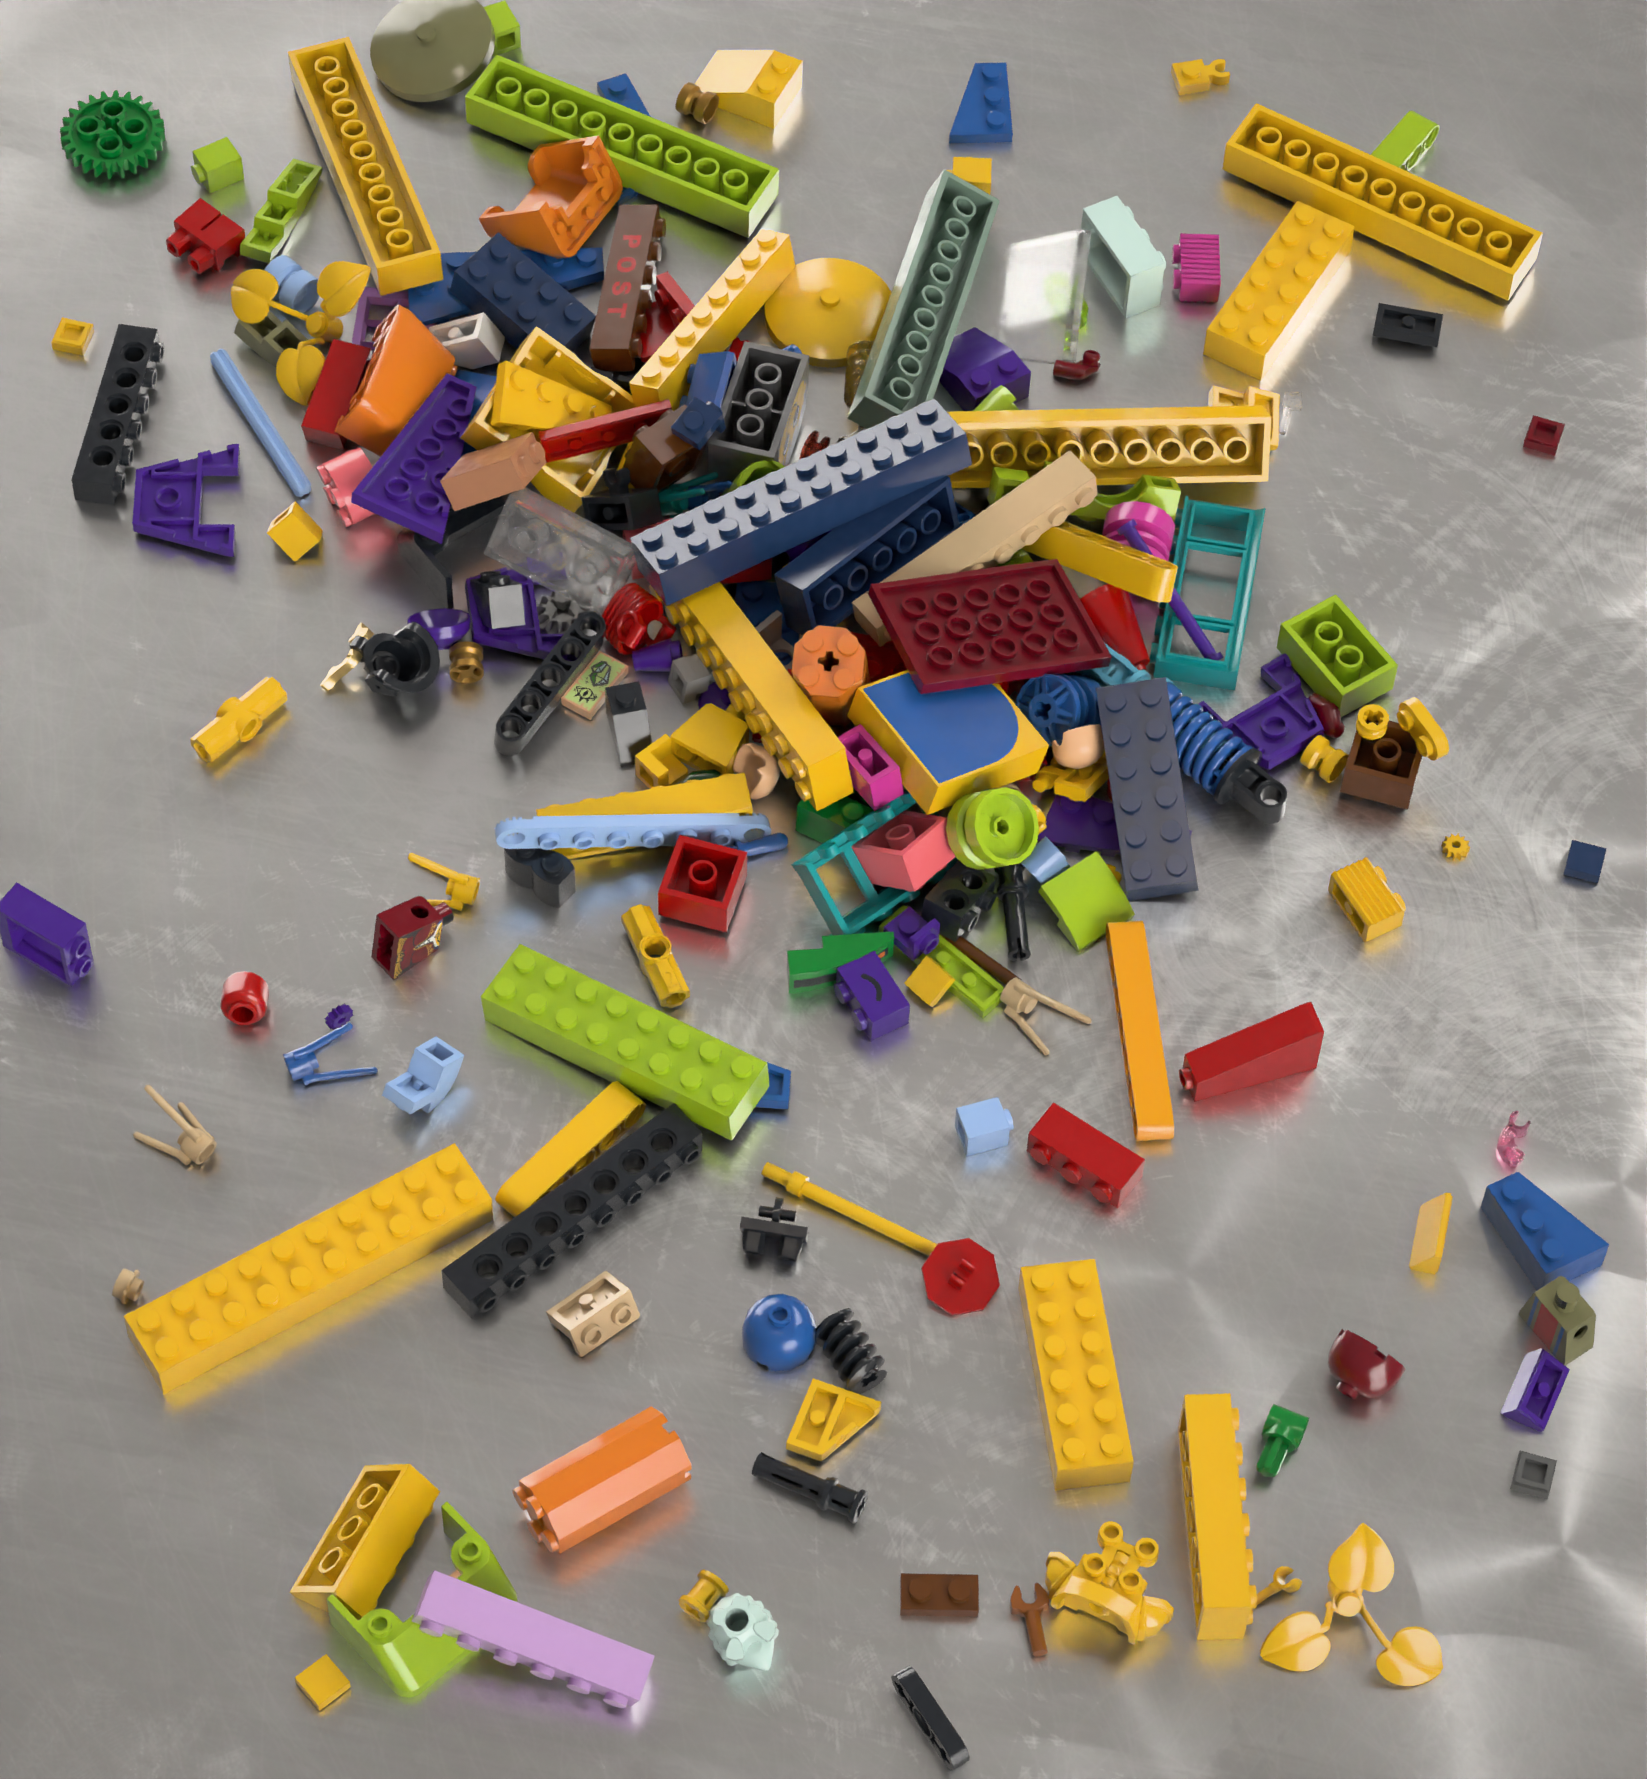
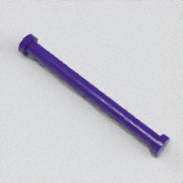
(1176, 602)

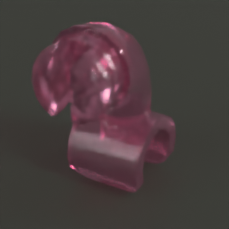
(1506, 1145)

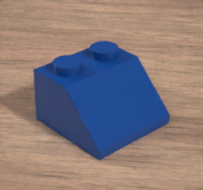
(710, 377)

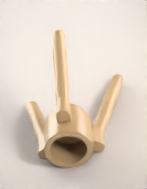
(1023, 998)
(194, 1141)

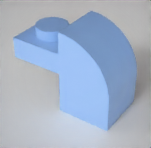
(427, 1078)

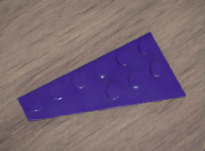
(408, 475)

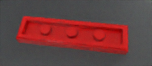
(599, 431)

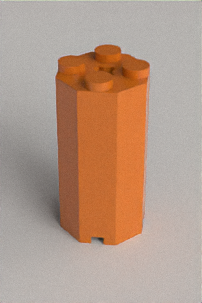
(829, 670)
(603, 1481)

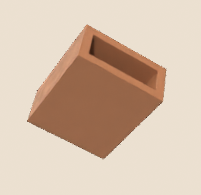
(493, 471)

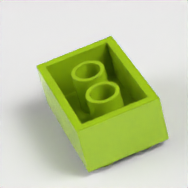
(1337, 655)

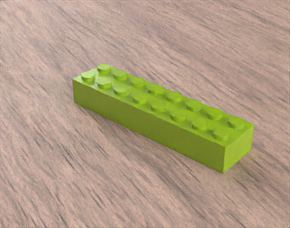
(625, 1041)

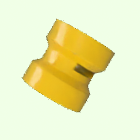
(1324, 758)

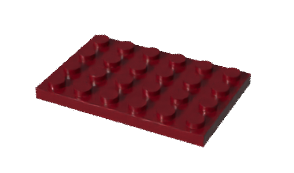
(989, 626)

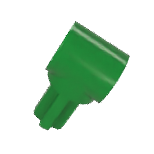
(1282, 1434)

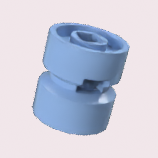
(296, 286)

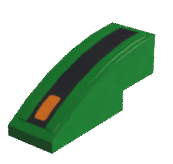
(818, 967)

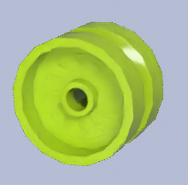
(992, 828)

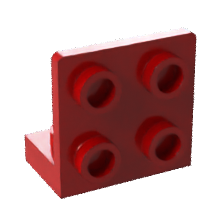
(665, 314)

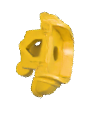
(1110, 1584)

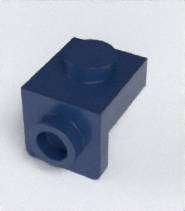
(698, 423)

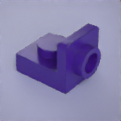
(913, 933)

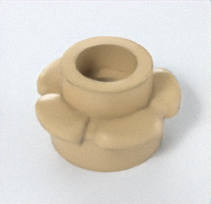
(128, 1286)

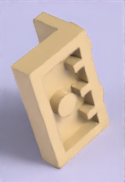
(594, 1312)

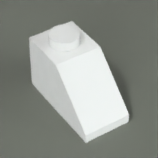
(471, 340)

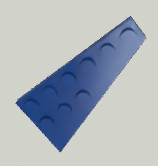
(437, 305)

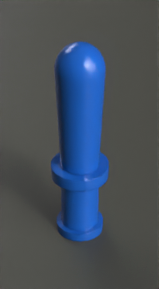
(762, 845)

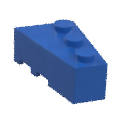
(1541, 1232)

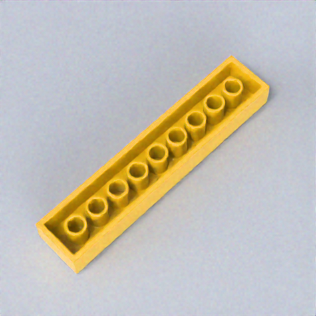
(365, 166)
(1382, 201)
(1121, 443)
(765, 694)
(308, 1268)

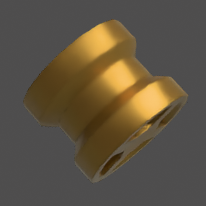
(466, 662)

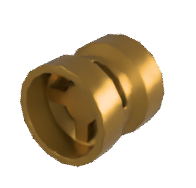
(697, 103)

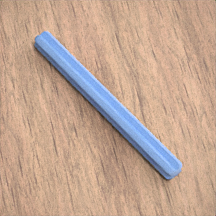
(260, 423)

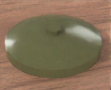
(432, 48)

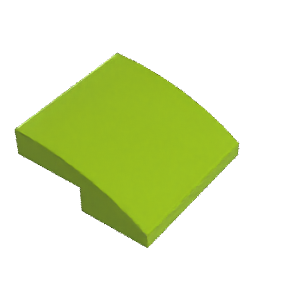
(1086, 900)

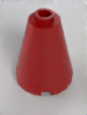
(1117, 623)

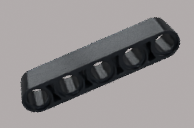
(544, 697)

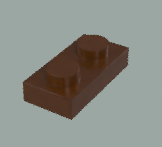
(939, 1595)

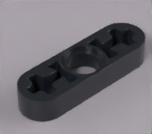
(930, 1717)

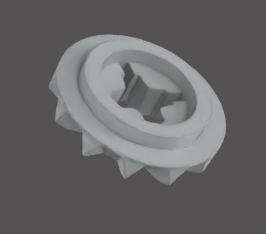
(548, 617)

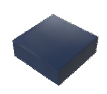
(1585, 861)

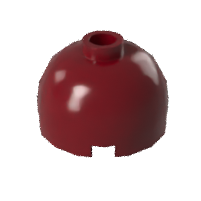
(1362, 1367)

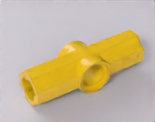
(238, 719)
(663, 970)

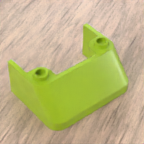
(400, 1650)

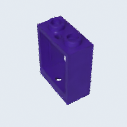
(45, 934)

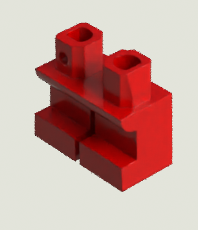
(206, 235)

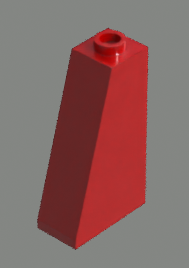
(1255, 1055)

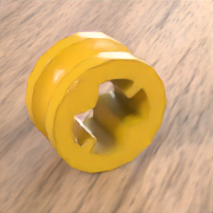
(1372, 713)

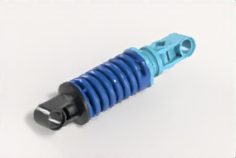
(1206, 749)

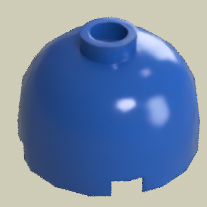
(779, 1332)

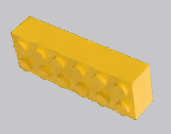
(1278, 290)
(1075, 1374)
(1215, 1517)

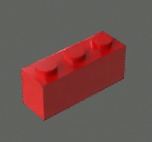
(336, 386)
(1085, 1155)

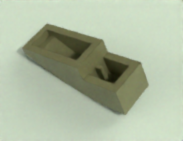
(269, 337)

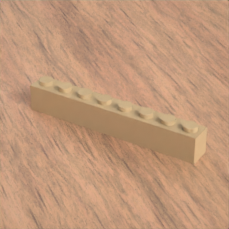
(996, 531)

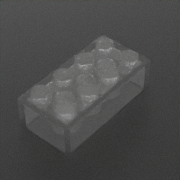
(560, 550)

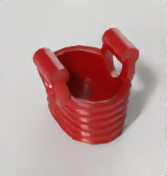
(629, 617)

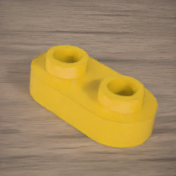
(1423, 728)

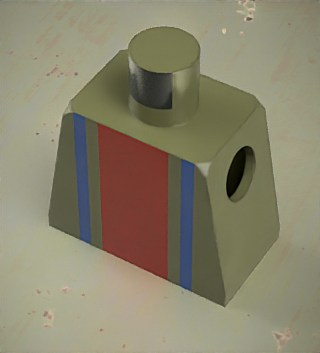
(1561, 1319)

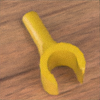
(1279, 1584)

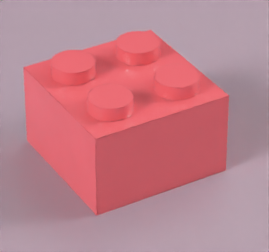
(905, 851)

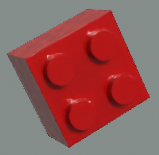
(702, 883)

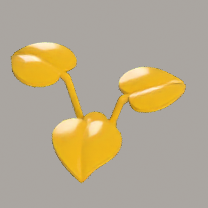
(340, 287)
(1355, 1565)

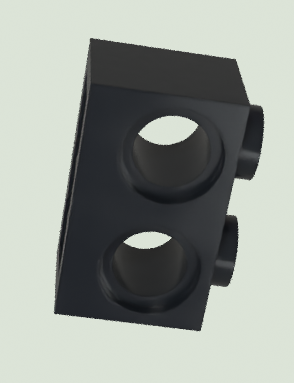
(959, 900)

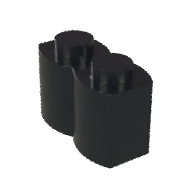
(544, 871)

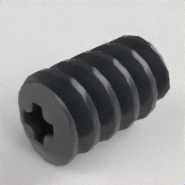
(847, 1351)

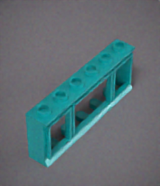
(1202, 670)
(877, 905)

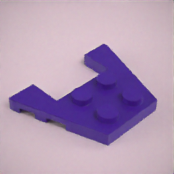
(171, 501)
(520, 639)
(1280, 723)

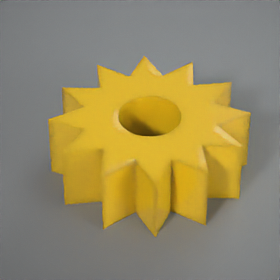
(1453, 852)

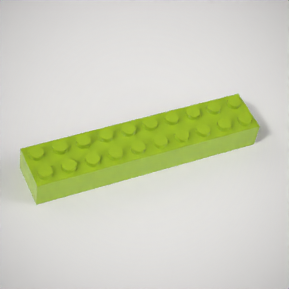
(646, 152)

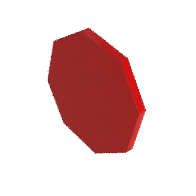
(960, 1276)

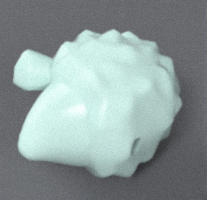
(743, 1632)

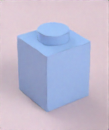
(983, 1126)

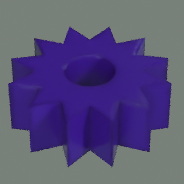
(339, 1016)

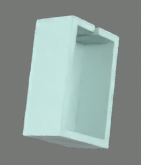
(1123, 257)

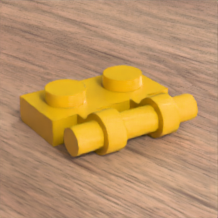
(1070, 782)

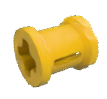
(703, 1595)

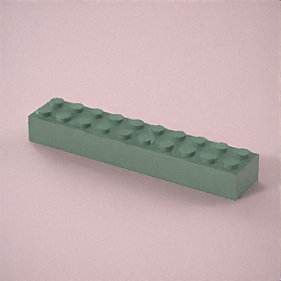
(925, 301)

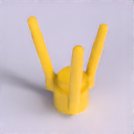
(460, 886)

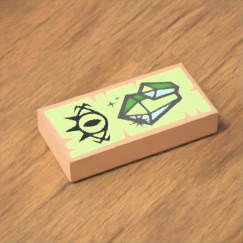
(588, 690)

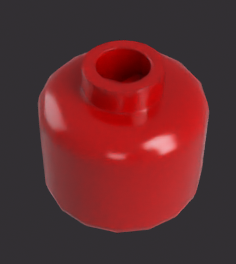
(244, 998)

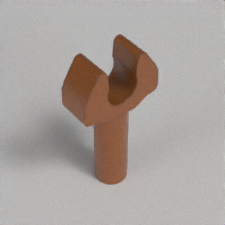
(1032, 1613)

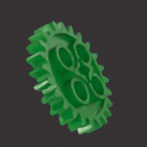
(112, 134)

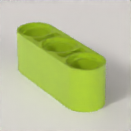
(1407, 141)

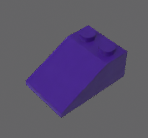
(978, 366)

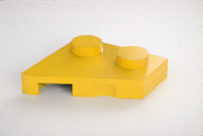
(829, 1419)

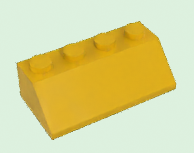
(367, 1538)

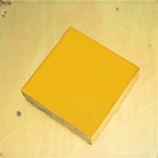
(72, 336)
(929, 981)
(322, 1682)

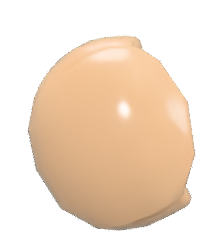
(1080, 747)
(759, 768)

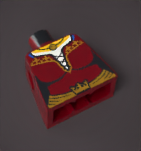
(408, 934)

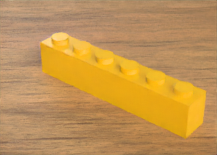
(714, 795)

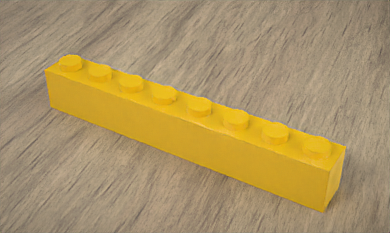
(715, 318)

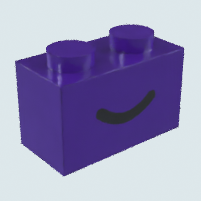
(872, 996)

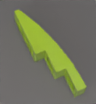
(281, 211)

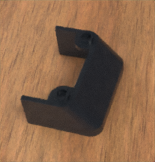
(421, 551)

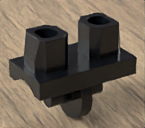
(790, 1235)

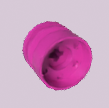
(1153, 525)

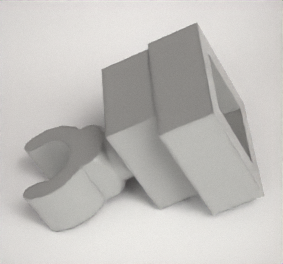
(689, 677)

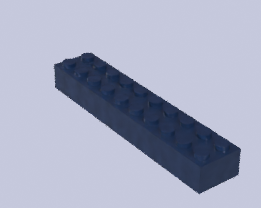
(800, 501)

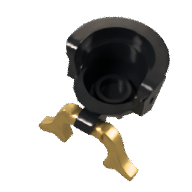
(393, 662)

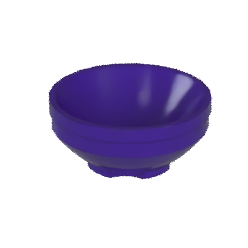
(444, 625)

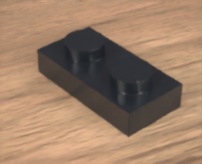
(1408, 325)

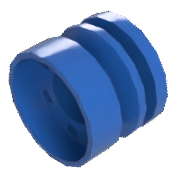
(1059, 704)

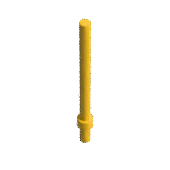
(799, 1185)

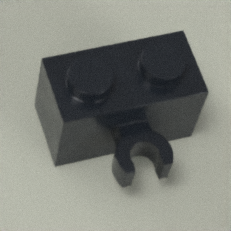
(622, 506)

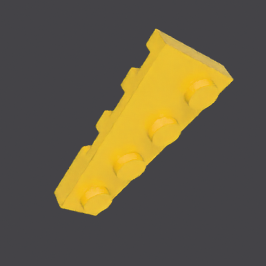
(538, 402)

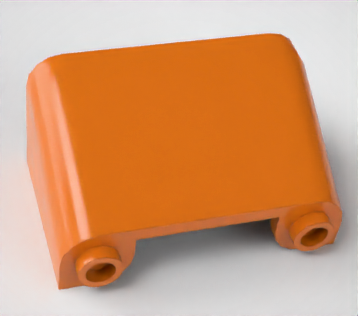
(569, 199)
(397, 382)

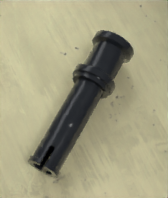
(1012, 894)
(825, 1492)

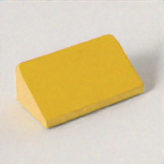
(1430, 1234)

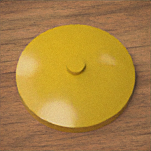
(826, 309)

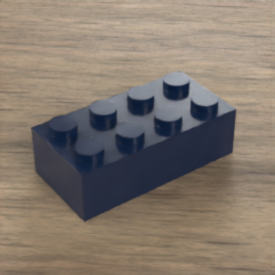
(520, 296)

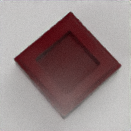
(1544, 435)

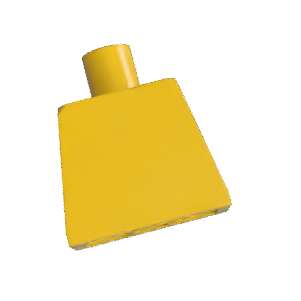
(711, 738)

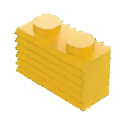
(1367, 899)

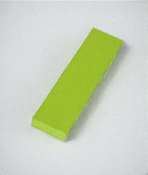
(972, 983)

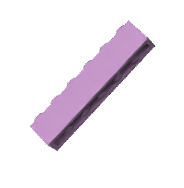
(533, 1639)

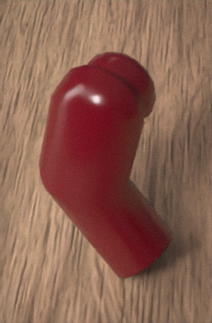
(1080, 369)
(1328, 715)

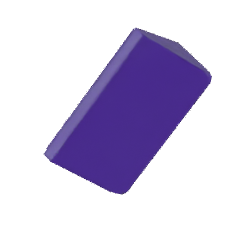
(1535, 1390)

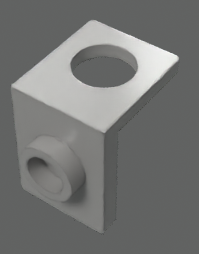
(771, 632)

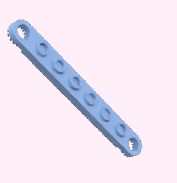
(628, 830)

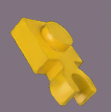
(1196, 77)

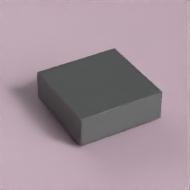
(1533, 1474)

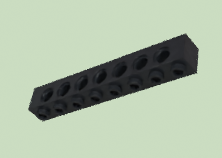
(492, 1255)

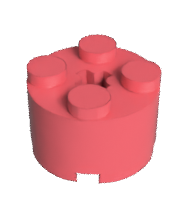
(343, 477)

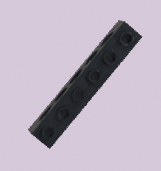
(117, 415)

